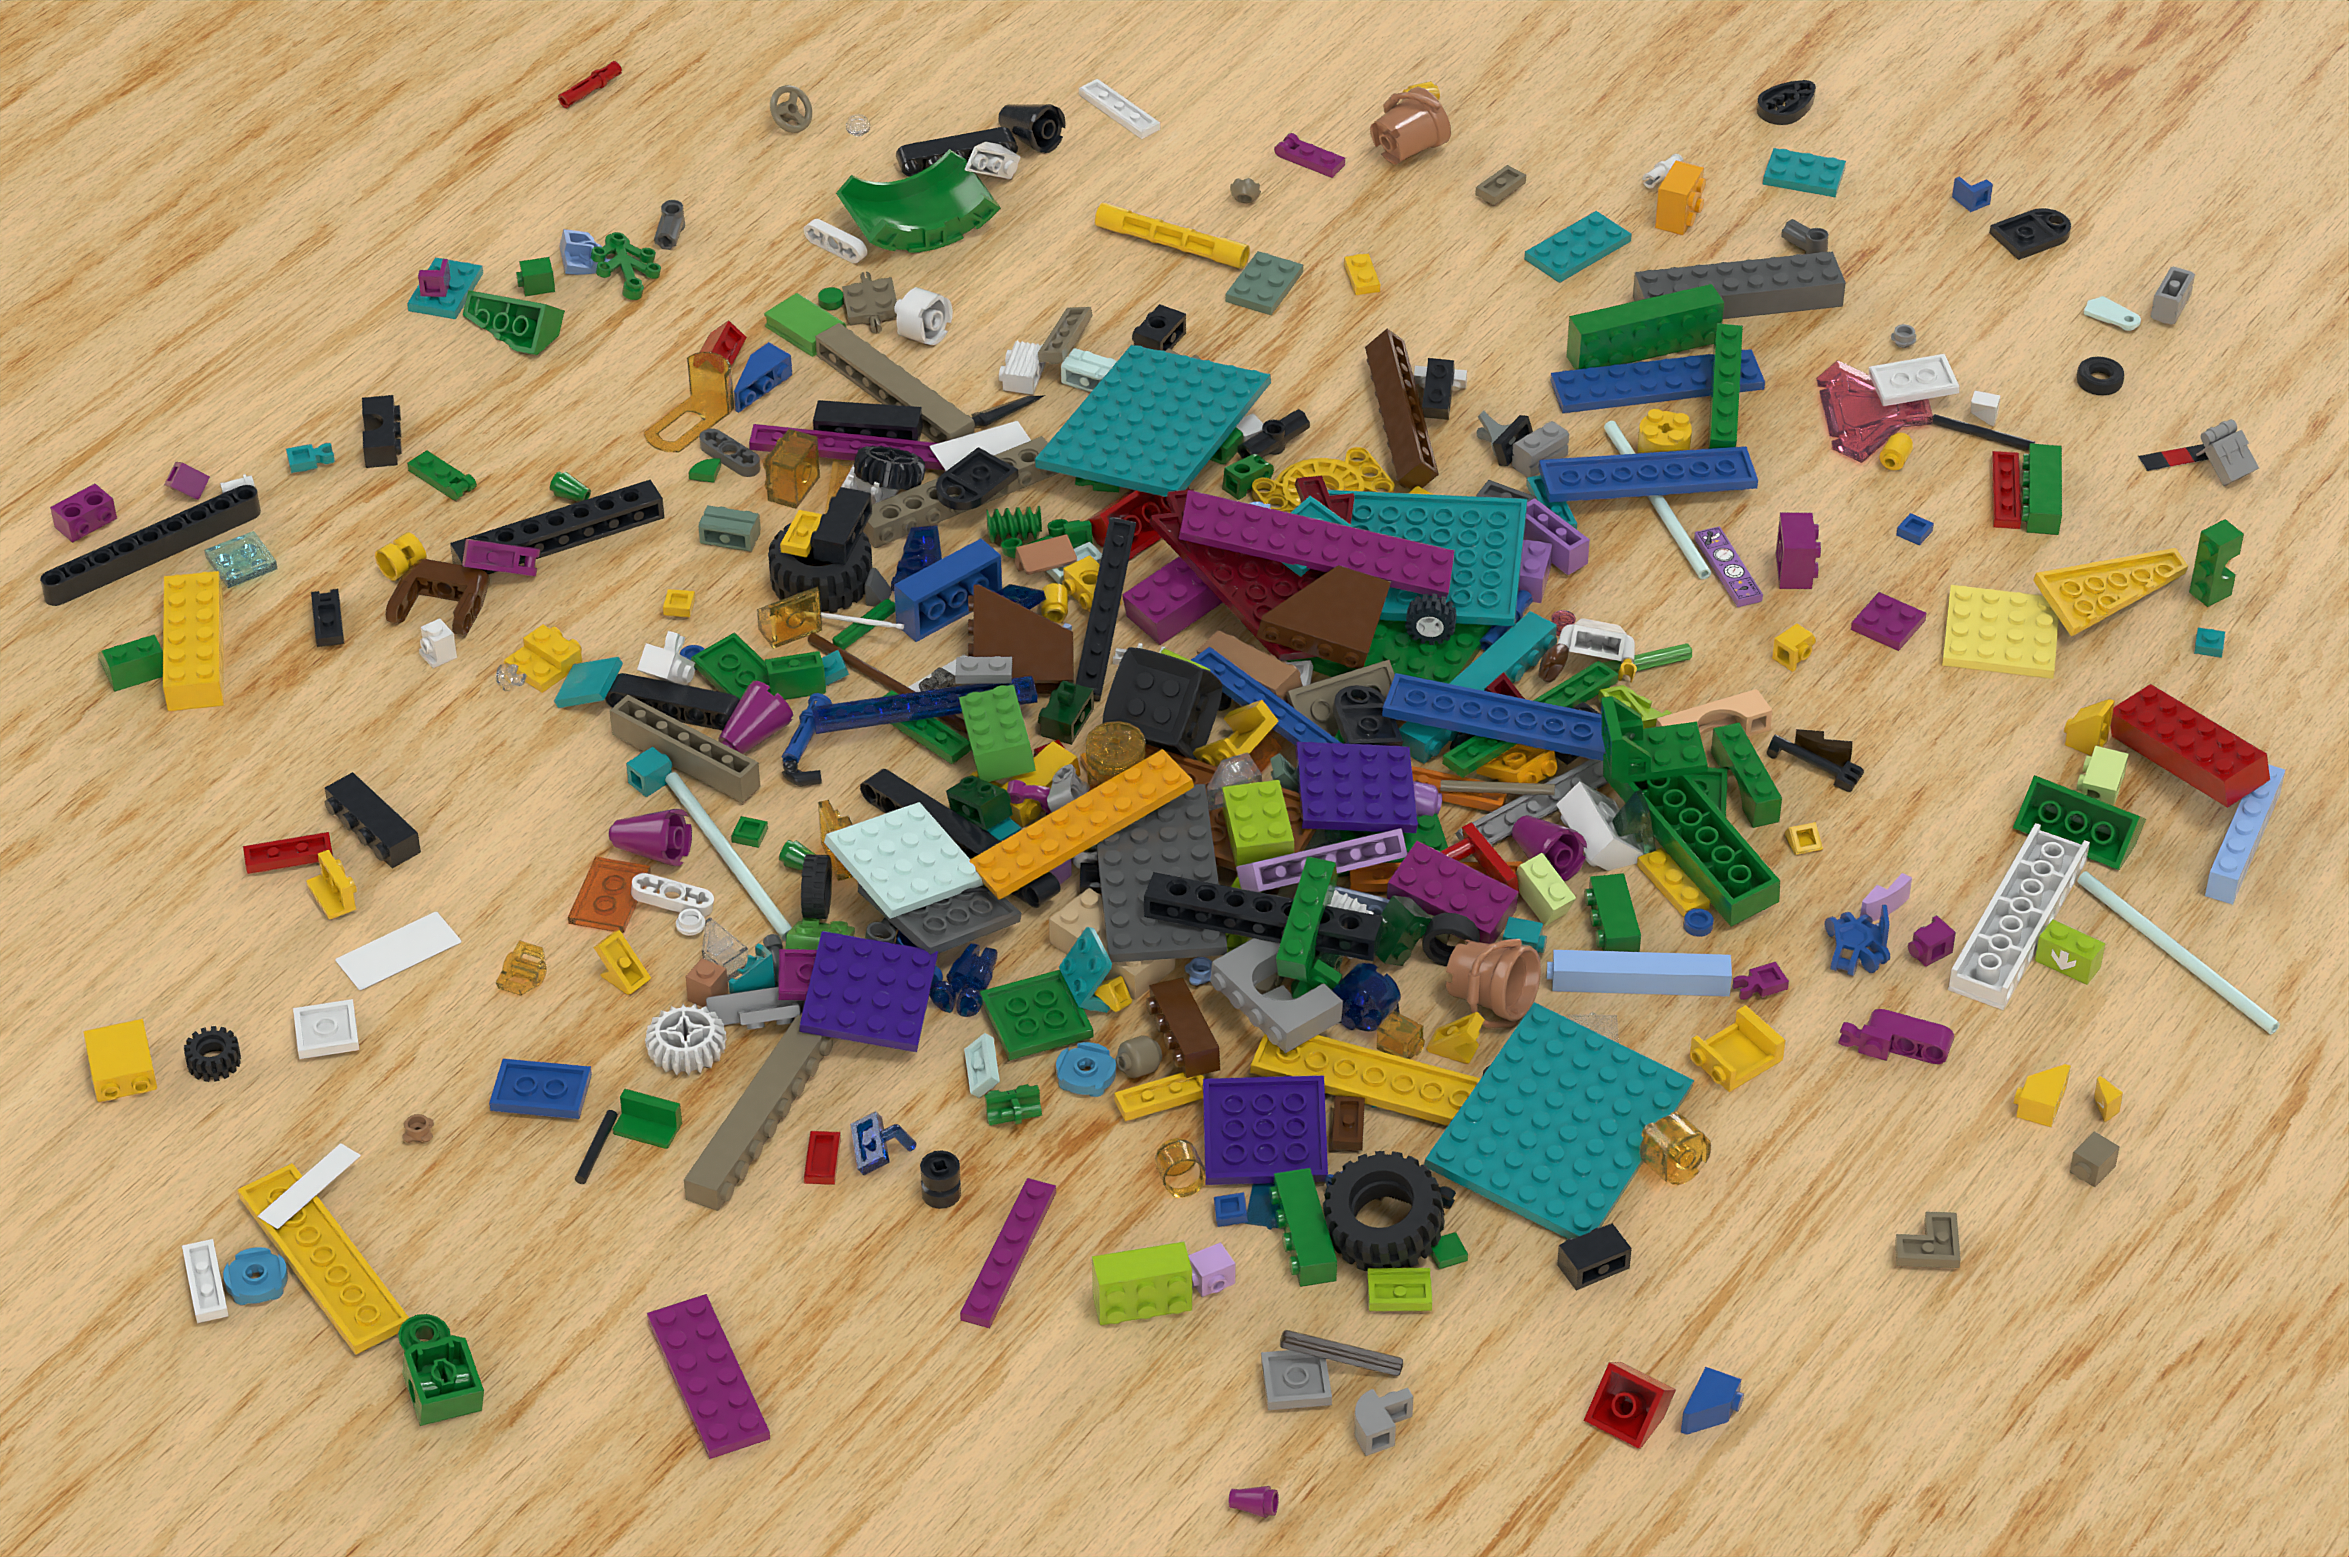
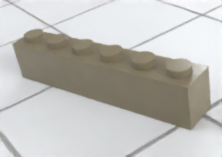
(686, 748)

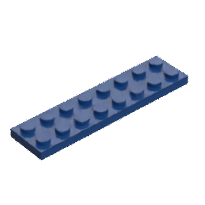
(1646, 382)
(1647, 474)
(1495, 716)

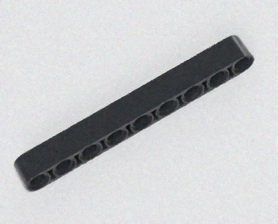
(150, 545)
(892, 793)

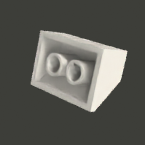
(1592, 817)

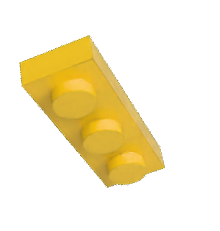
(1672, 881)
(1158, 1095)

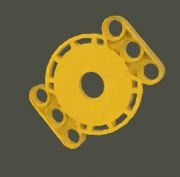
(1337, 475)

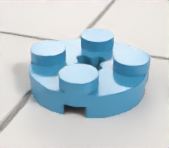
(1086, 1082)
(257, 1290)

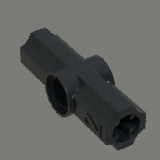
(1275, 435)

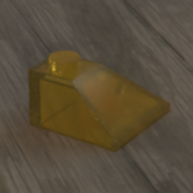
(791, 618)

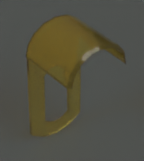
(710, 398)

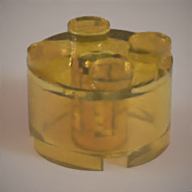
(1674, 1148)

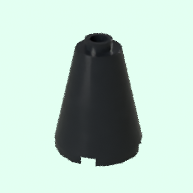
(1034, 124)

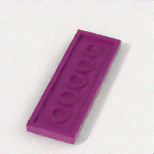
(708, 1376)

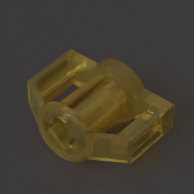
(522, 968)

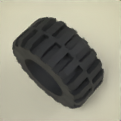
(837, 583)
(1376, 1178)

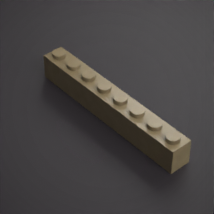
(890, 383)
(755, 1117)

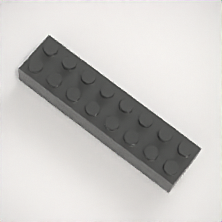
(1755, 285)

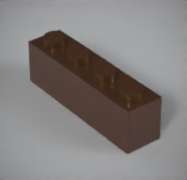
(1183, 1027)

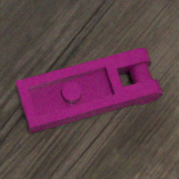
(1309, 156)
(500, 557)

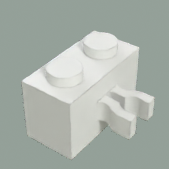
(667, 663)

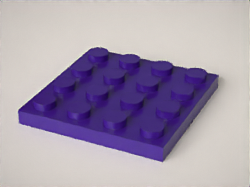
(1356, 787)
(868, 991)
(1264, 1128)

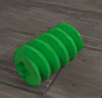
(1014, 524)

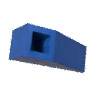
(761, 374)

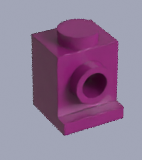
(1932, 942)

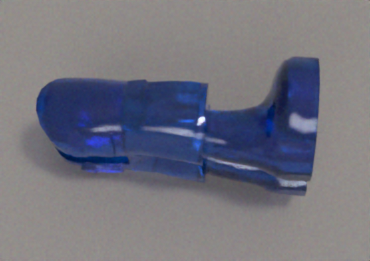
(971, 975)

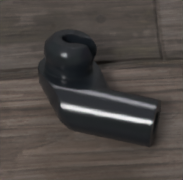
(799, 777)

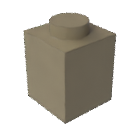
(2094, 1159)

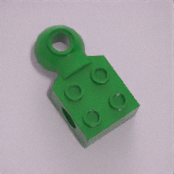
(438, 1371)

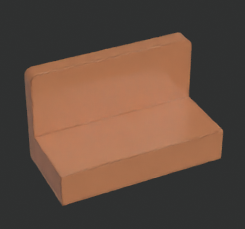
(1045, 555)

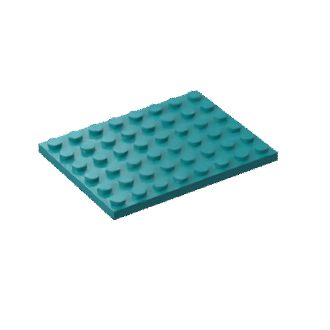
(1153, 421)
(1481, 531)
(1557, 1123)

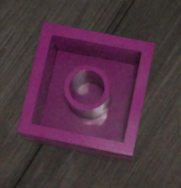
(1797, 550)

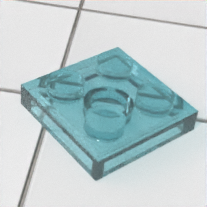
(241, 559)

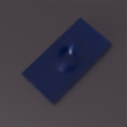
(1022, 595)

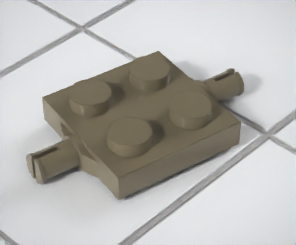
(870, 301)

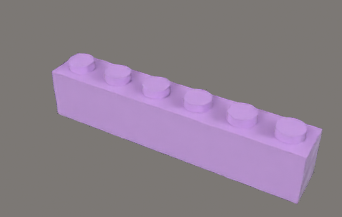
(1347, 855)

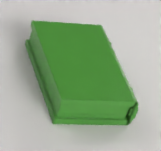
(799, 322)

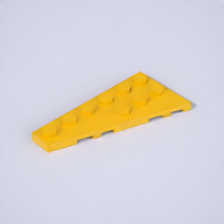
(2099, 589)

